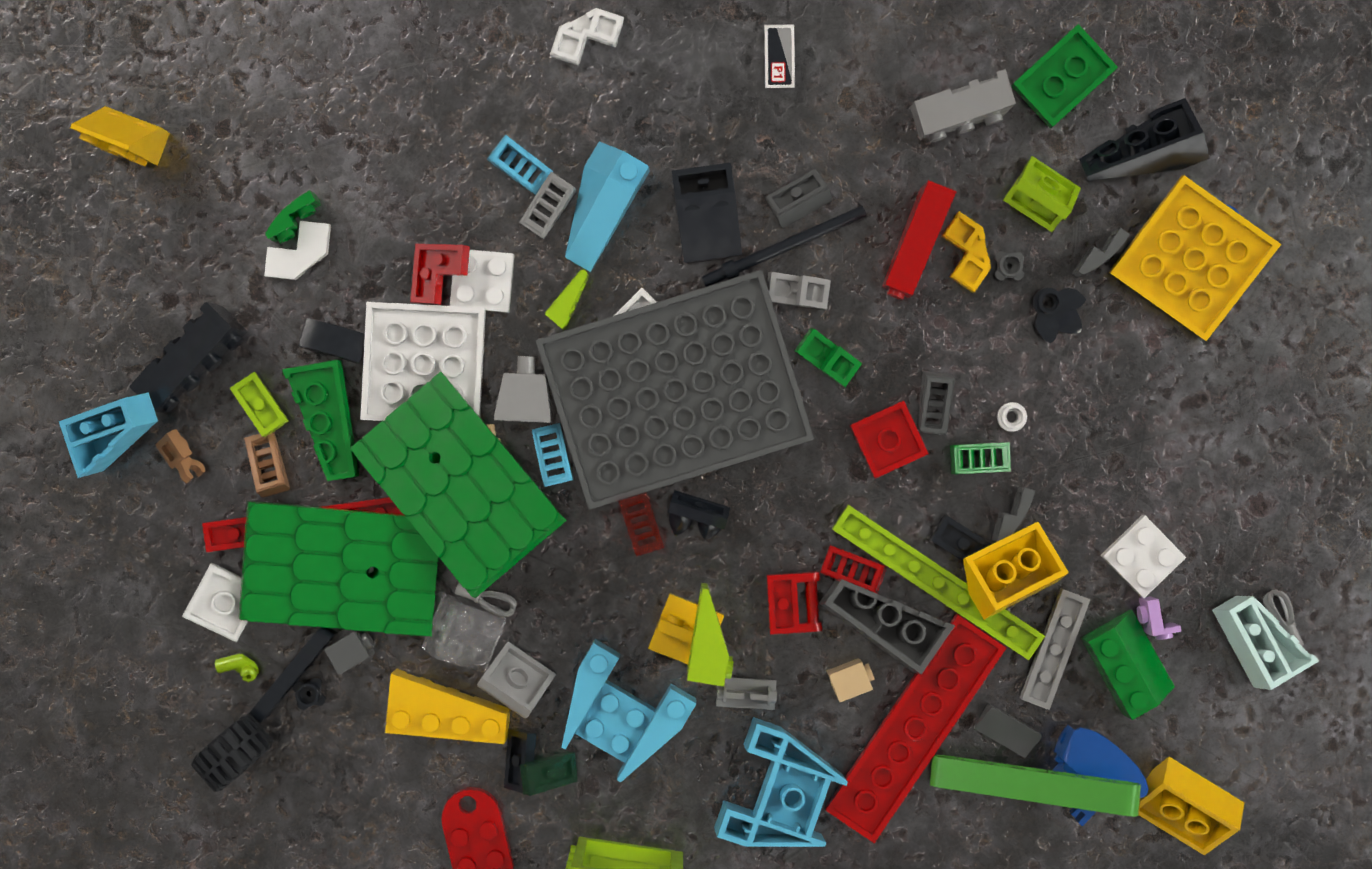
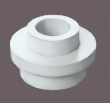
(1021, 416)

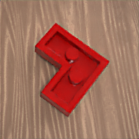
(430, 266)

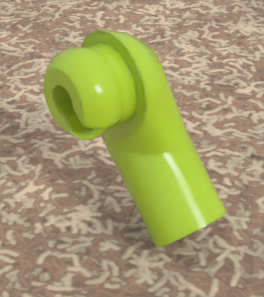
(239, 662)

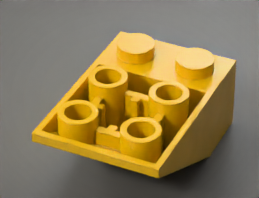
(123, 135)

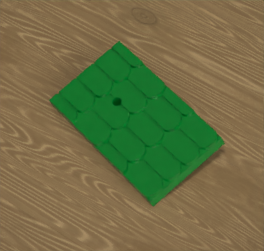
(457, 485)
(313, 565)

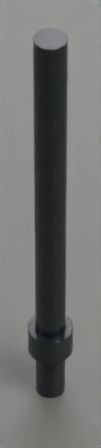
(731, 269)

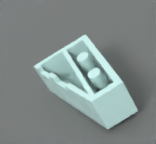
(1260, 643)

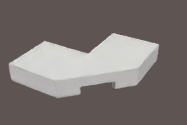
(594, 25)
(311, 248)

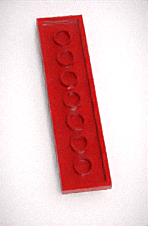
(914, 730)

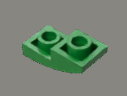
(285, 223)

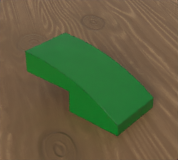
(828, 357)

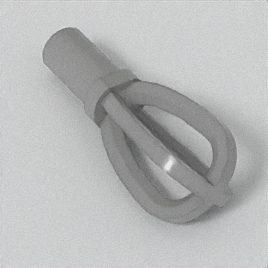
(497, 611)
(1289, 625)

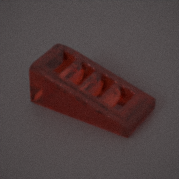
(634, 500)

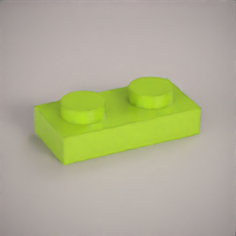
(259, 404)

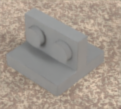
(516, 680)

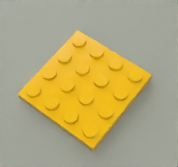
(1194, 257)

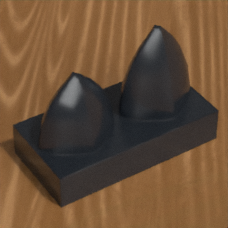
(688, 508)

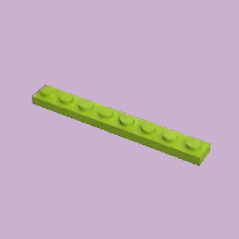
(934, 580)

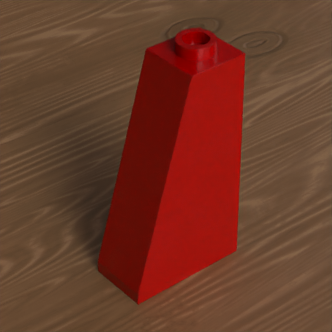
(918, 239)

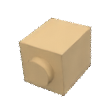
(850, 679)

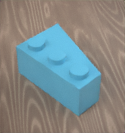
(106, 432)

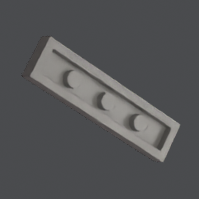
(1054, 649)

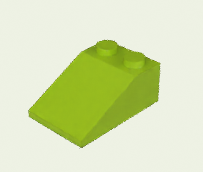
(708, 655)

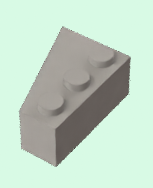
(963, 107)

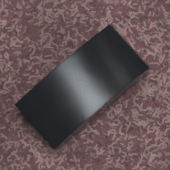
(332, 340)

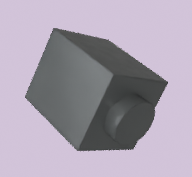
(350, 650)

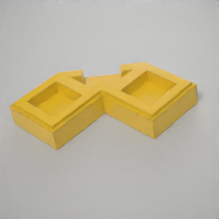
(969, 238)

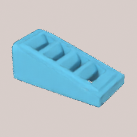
(513, 173)
(544, 468)

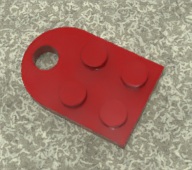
(477, 836)

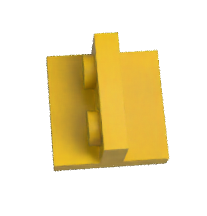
(676, 628)

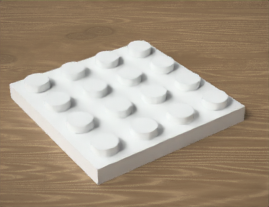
(412, 345)

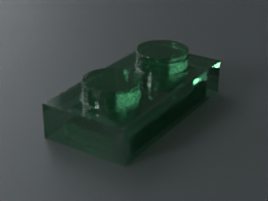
(548, 773)

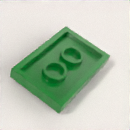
(1064, 76)

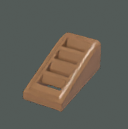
(273, 487)

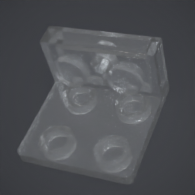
(463, 634)

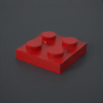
(889, 439)

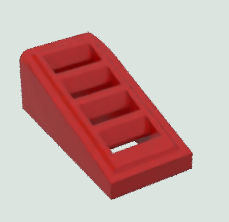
(829, 562)

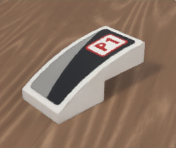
(779, 56)

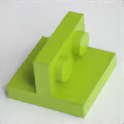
(1043, 194)

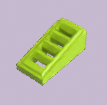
(565, 304)

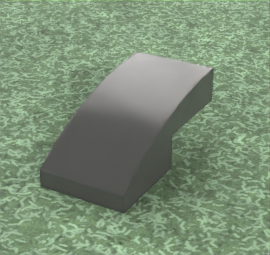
(1094, 257)
(1008, 523)

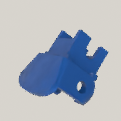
(1092, 754)

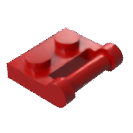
(784, 603)

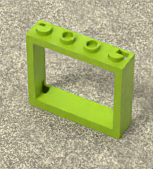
(606, 854)

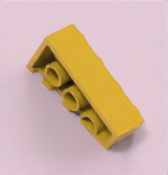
(443, 712)

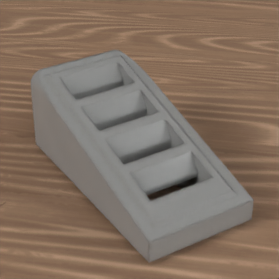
(545, 189)

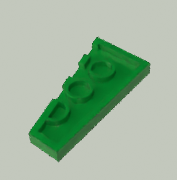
(325, 408)

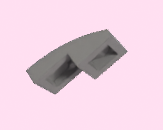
(798, 290)

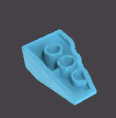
(605, 193)

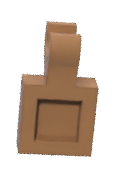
(177, 453)

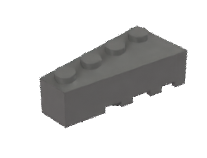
(891, 626)

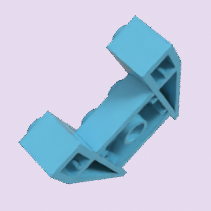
(618, 719)
(788, 797)

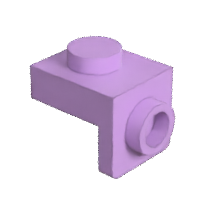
(1150, 616)

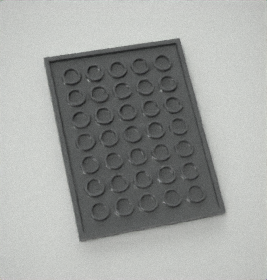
(675, 389)

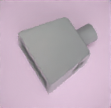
(524, 395)

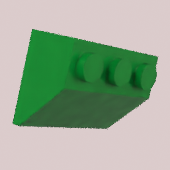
(1128, 665)

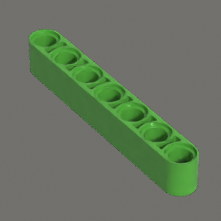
(1036, 785)

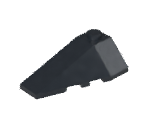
(1161, 144)

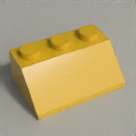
(1012, 570)
(1190, 806)

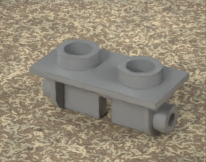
(747, 693)

